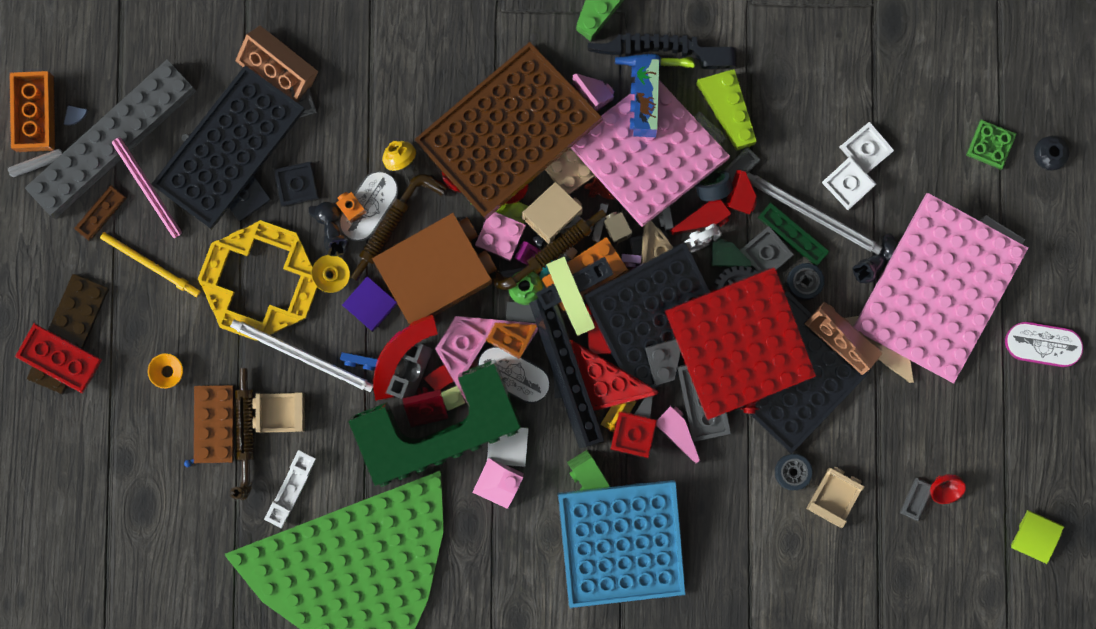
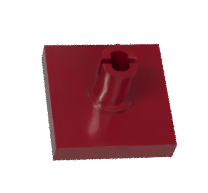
(425, 407)

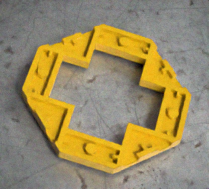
(241, 243)

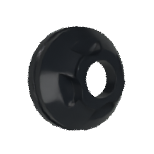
(1043, 157)

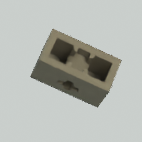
(617, 228)

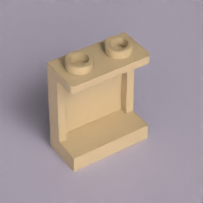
(552, 212)
(279, 412)
(835, 496)

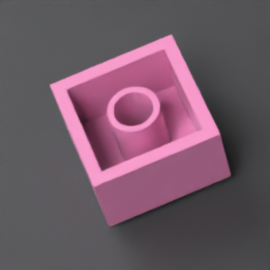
(500, 236)

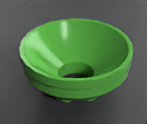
(528, 296)

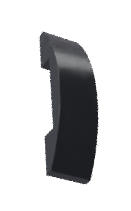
(584, 279)

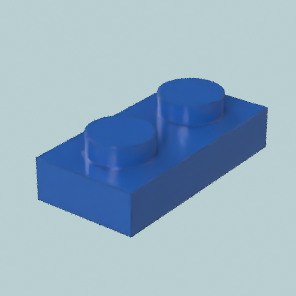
(351, 360)

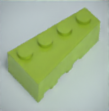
(727, 102)

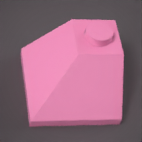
(594, 91)
(498, 483)

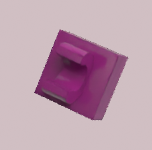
(525, 252)

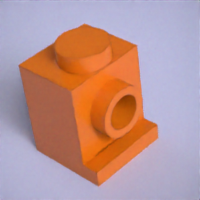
(355, 211)

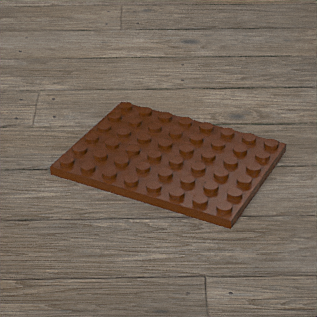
(508, 130)

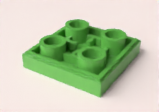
(991, 144)

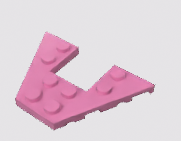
(464, 341)

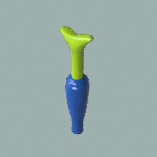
(631, 60)

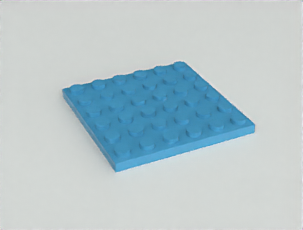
(621, 543)

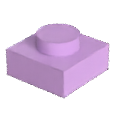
(631, 260)

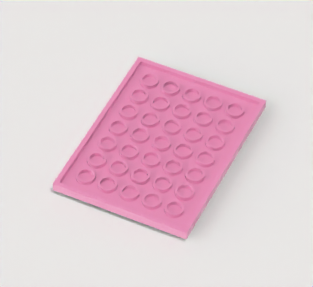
(940, 288)

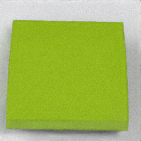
(1037, 536)

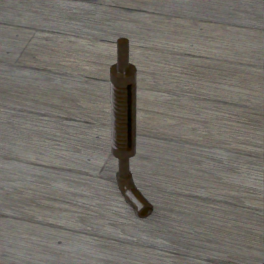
(392, 219)
(550, 253)
(244, 435)

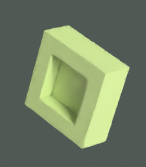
(452, 398)

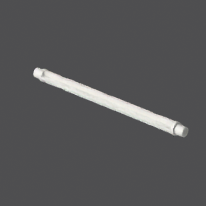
(302, 355)

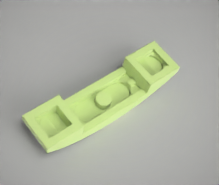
(570, 296)

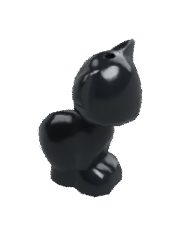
(327, 214)
(867, 268)

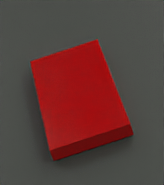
(58, 358)

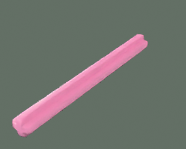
(146, 187)

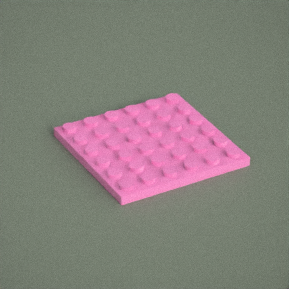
(650, 171)

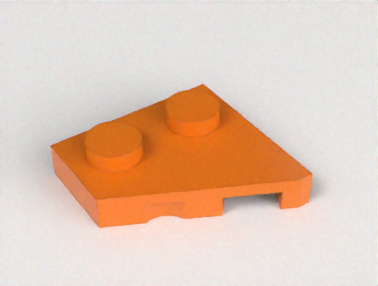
(511, 337)

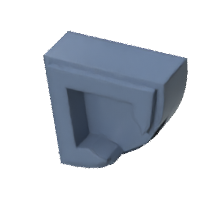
(74, 115)

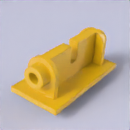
(611, 417)

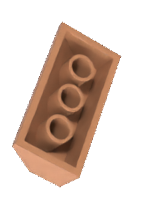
(271, 57)

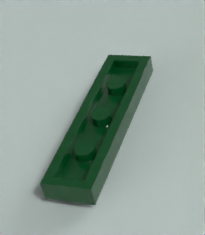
(793, 234)

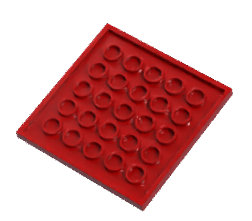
(740, 343)

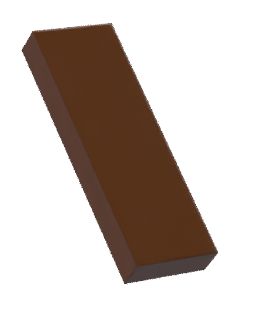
(100, 213)

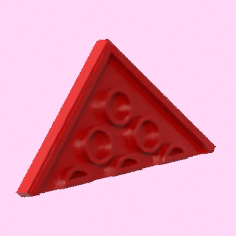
(606, 382)

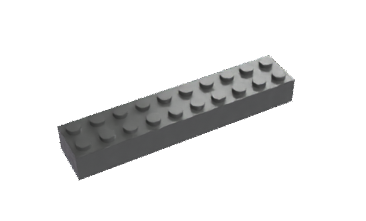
(94, 153)

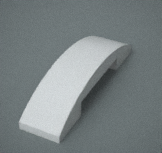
(290, 489)

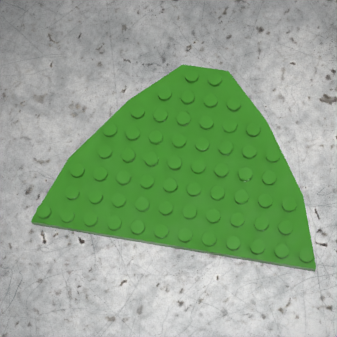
(354, 565)

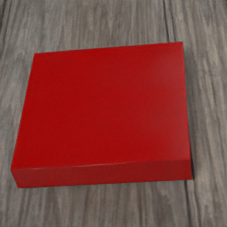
(633, 434)

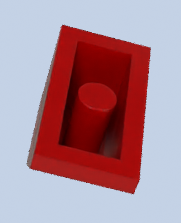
(742, 196)

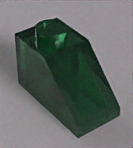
(727, 255)

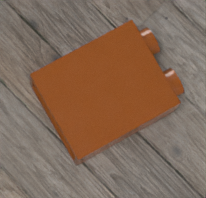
(435, 268)

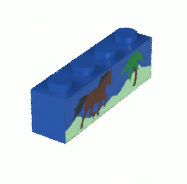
(645, 98)

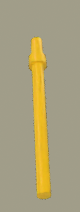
(181, 284)

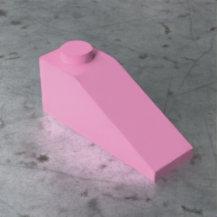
(676, 430)

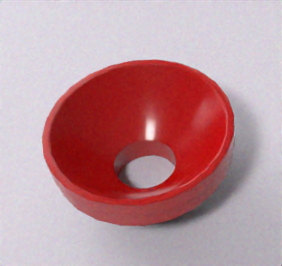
(948, 492)

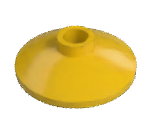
(337, 267)

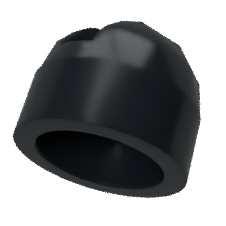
(538, 242)

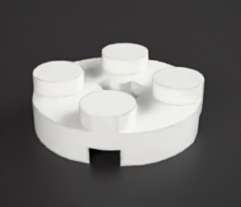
(701, 239)

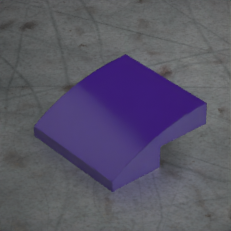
(369, 304)

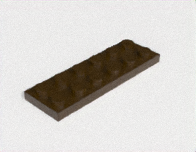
(73, 322)

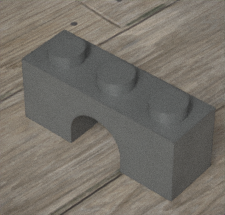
(415, 364)

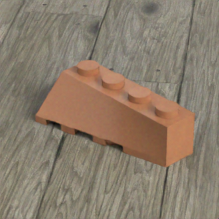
(843, 338)

